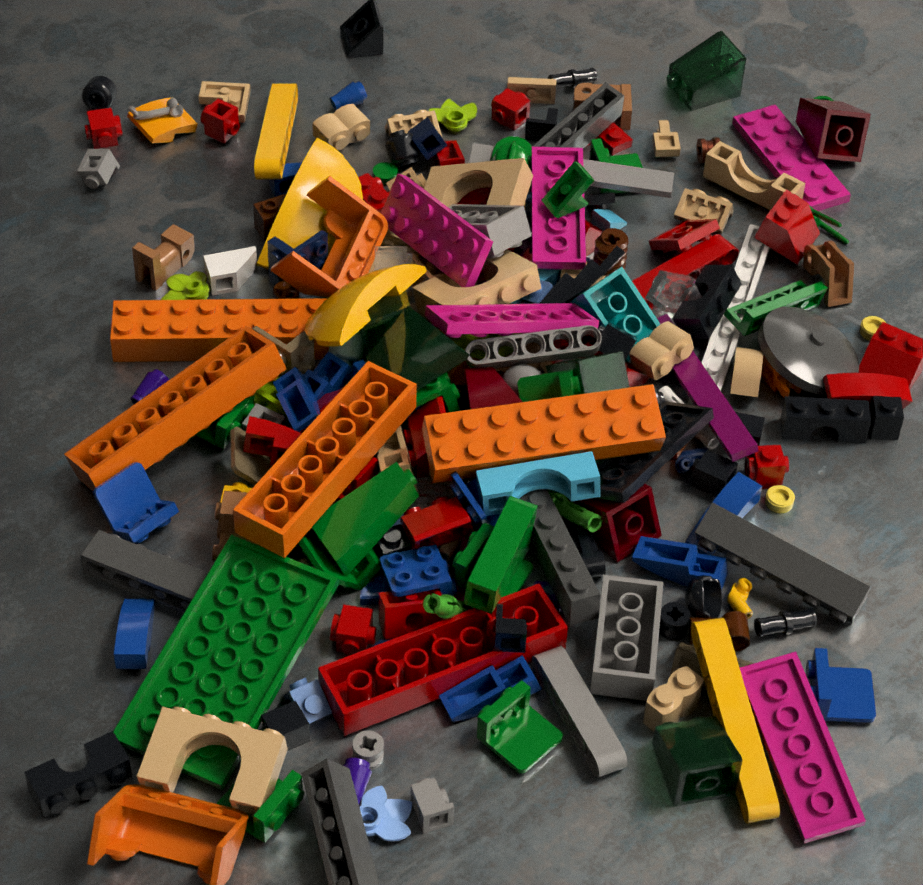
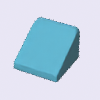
(607, 219)

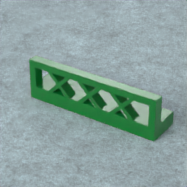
(757, 309)

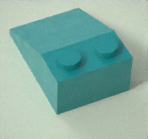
(619, 302)

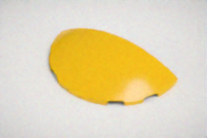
(301, 216)
(347, 308)

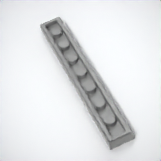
(608, 174)

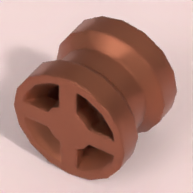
(704, 147)

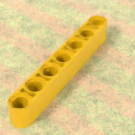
(276, 131)
(733, 710)

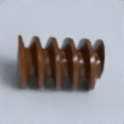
(607, 242)

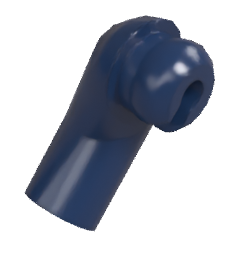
(687, 458)

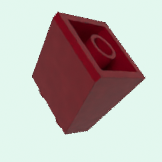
(833, 128)
(486, 389)
(624, 522)

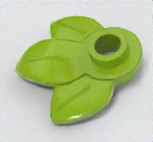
(455, 117)
(187, 287)

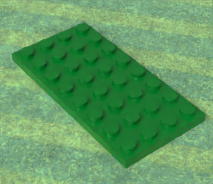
(230, 650)

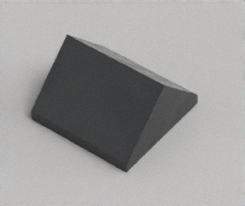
(363, 32)

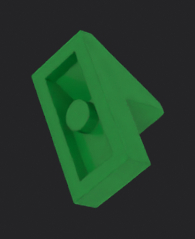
(568, 190)

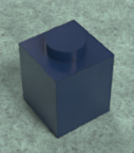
(427, 138)

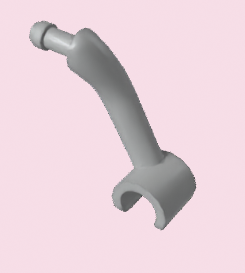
(172, 108)

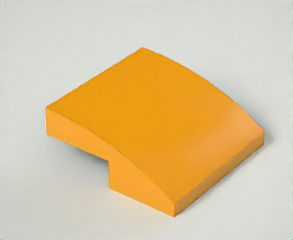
(163, 128)

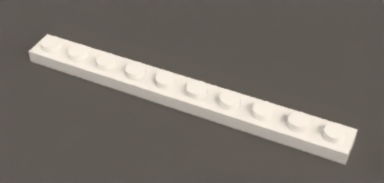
(726, 336)

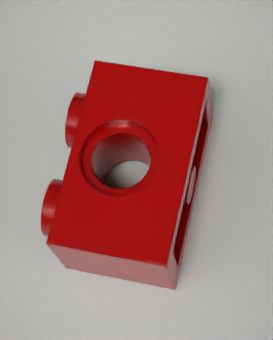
(395, 613)

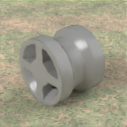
(369, 739)

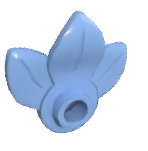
(386, 814)

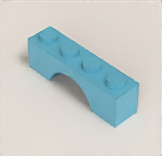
(570, 474)

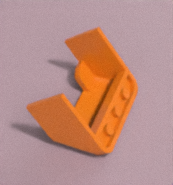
(356, 232)
(169, 828)

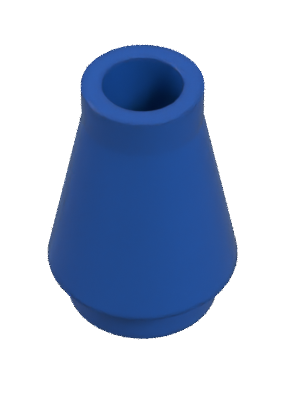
(352, 94)

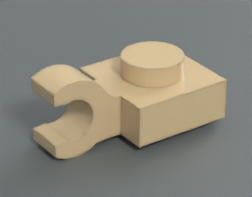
(666, 142)

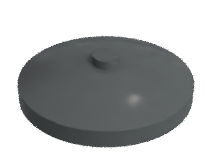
(805, 348)

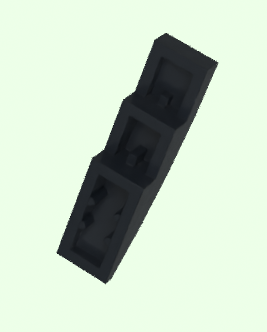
(569, 288)

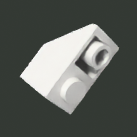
(229, 269)

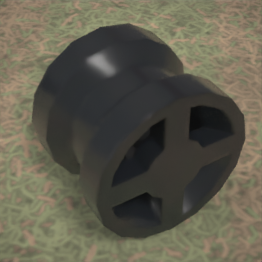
(669, 627)

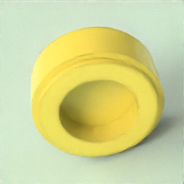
(869, 326)
(779, 499)

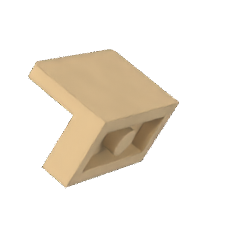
(536, 89)

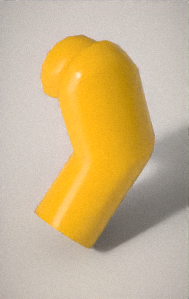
(738, 595)

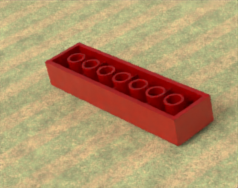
(433, 660)

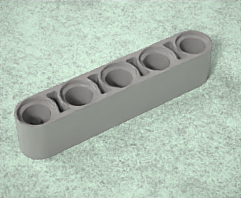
(543, 338)
(579, 712)

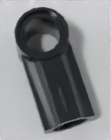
(587, 548)

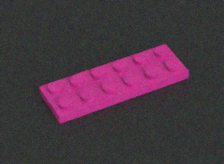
(788, 152)
(436, 231)
(555, 241)
(506, 318)
(801, 748)

